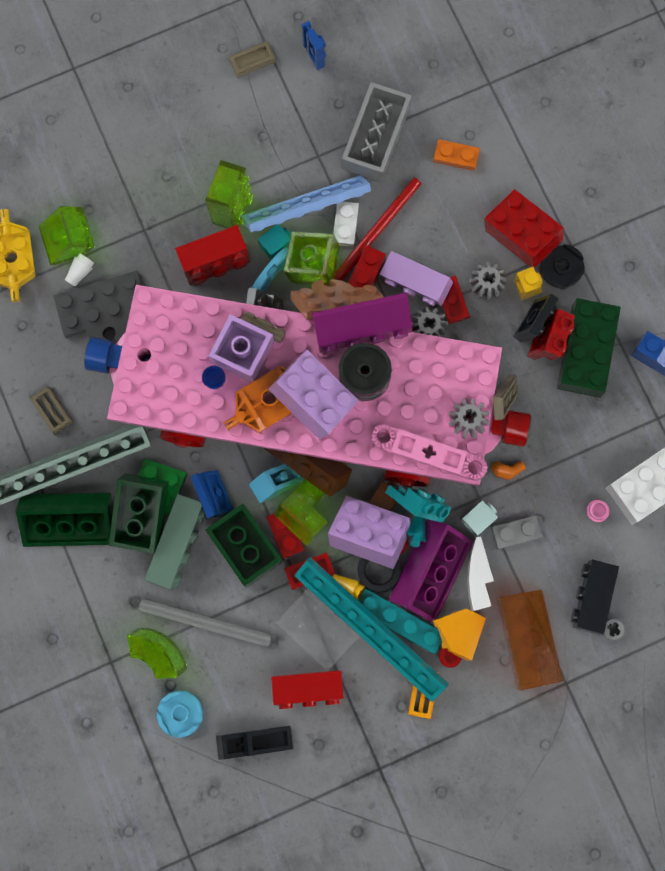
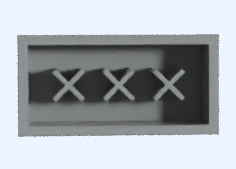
(376, 132)

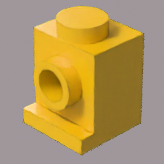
(528, 283)

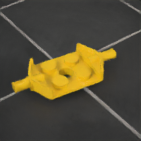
(15, 240)

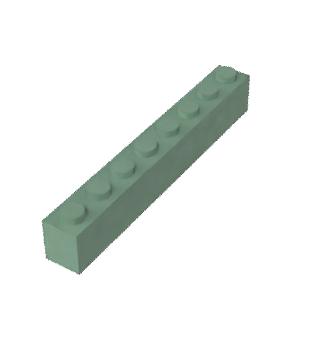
(73, 462)

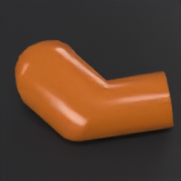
(507, 472)

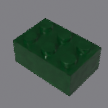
(138, 513)
(244, 545)

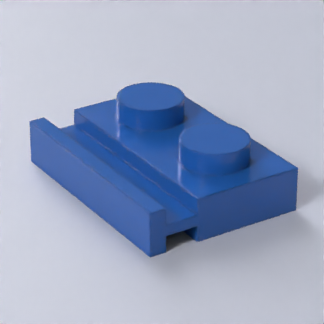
(315, 45)
(212, 493)

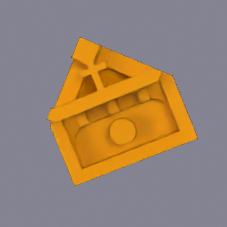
(460, 632)

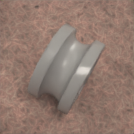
(619, 627)

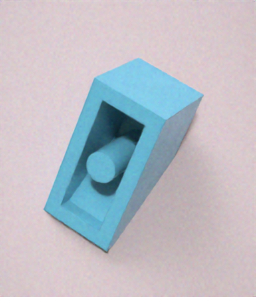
(274, 482)

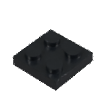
(535, 318)

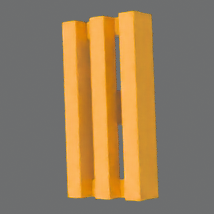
(428, 715)

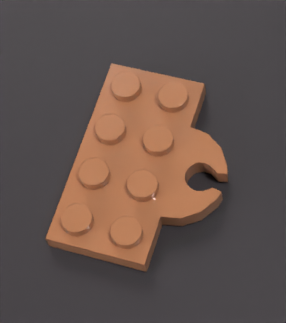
(333, 296)

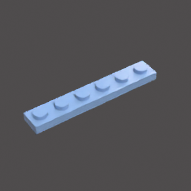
(306, 203)

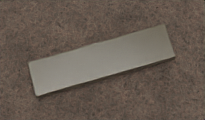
(505, 397)

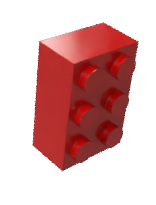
(524, 229)
(213, 255)

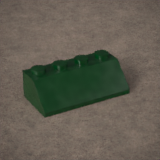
(65, 519)

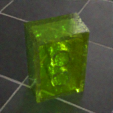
(229, 195)

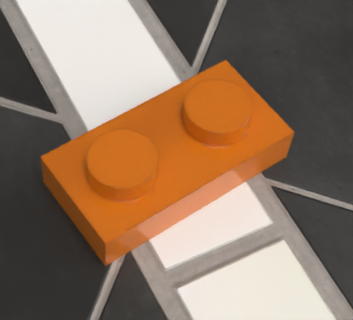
(456, 155)

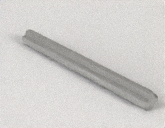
(205, 622)

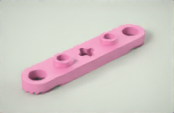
(446, 458)

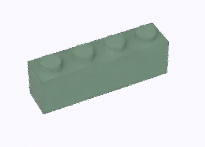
(175, 543)

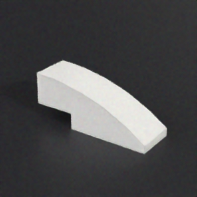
(477, 576)

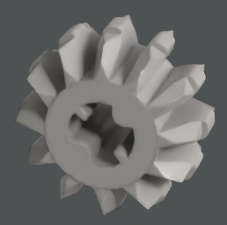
(486, 287)
(429, 318)
(475, 411)

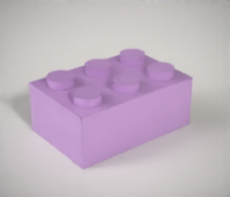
(313, 394)
(369, 532)

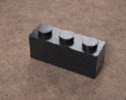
(594, 596)

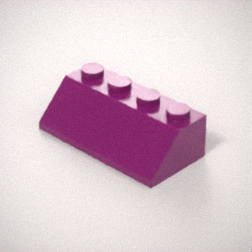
(362, 323)
(431, 570)

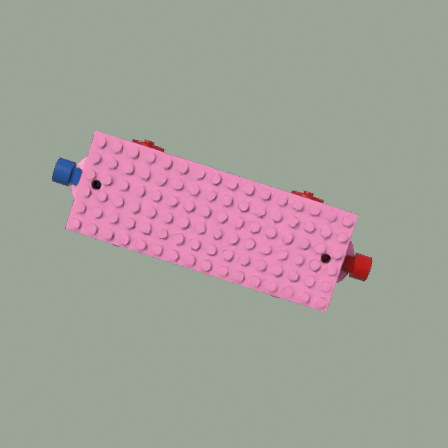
(168, 346)

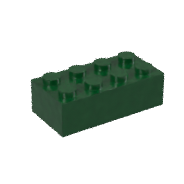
(589, 348)

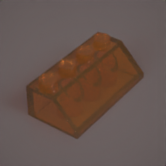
(529, 640)

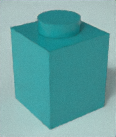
(274, 241)

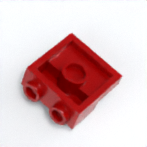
(553, 340)

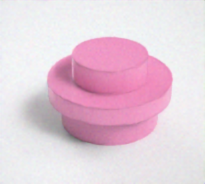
(597, 511)

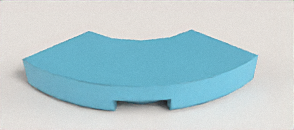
(271, 270)

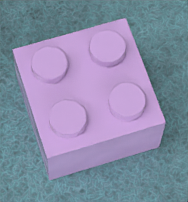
(241, 348)

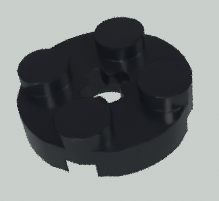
(558, 278)

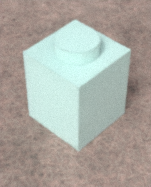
(479, 518)

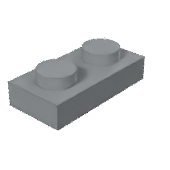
(516, 532)

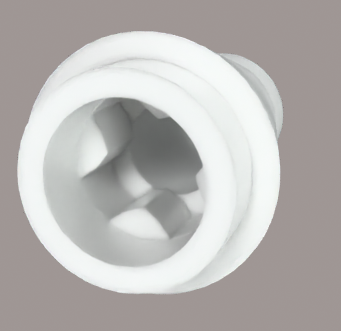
(79, 269)

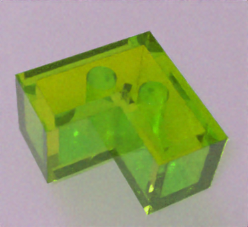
(299, 514)

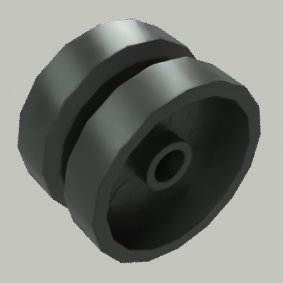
(365, 357)

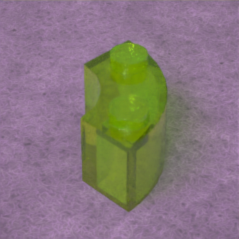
(157, 651)

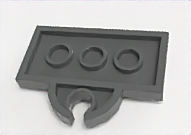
(98, 307)

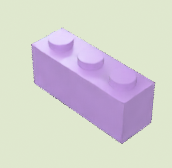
(415, 279)

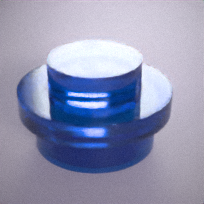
(213, 377)

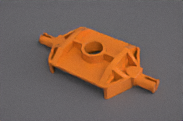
(252, 409)

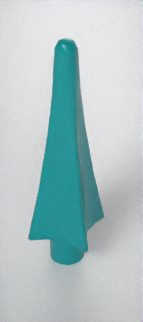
(417, 531)

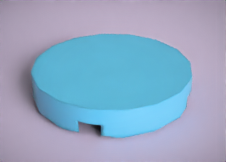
(180, 713)

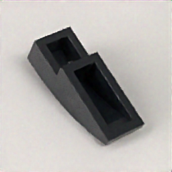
(254, 742)

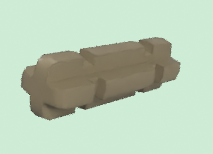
(278, 333)

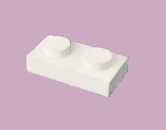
(346, 223)

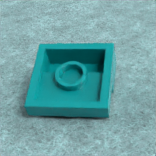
(420, 502)

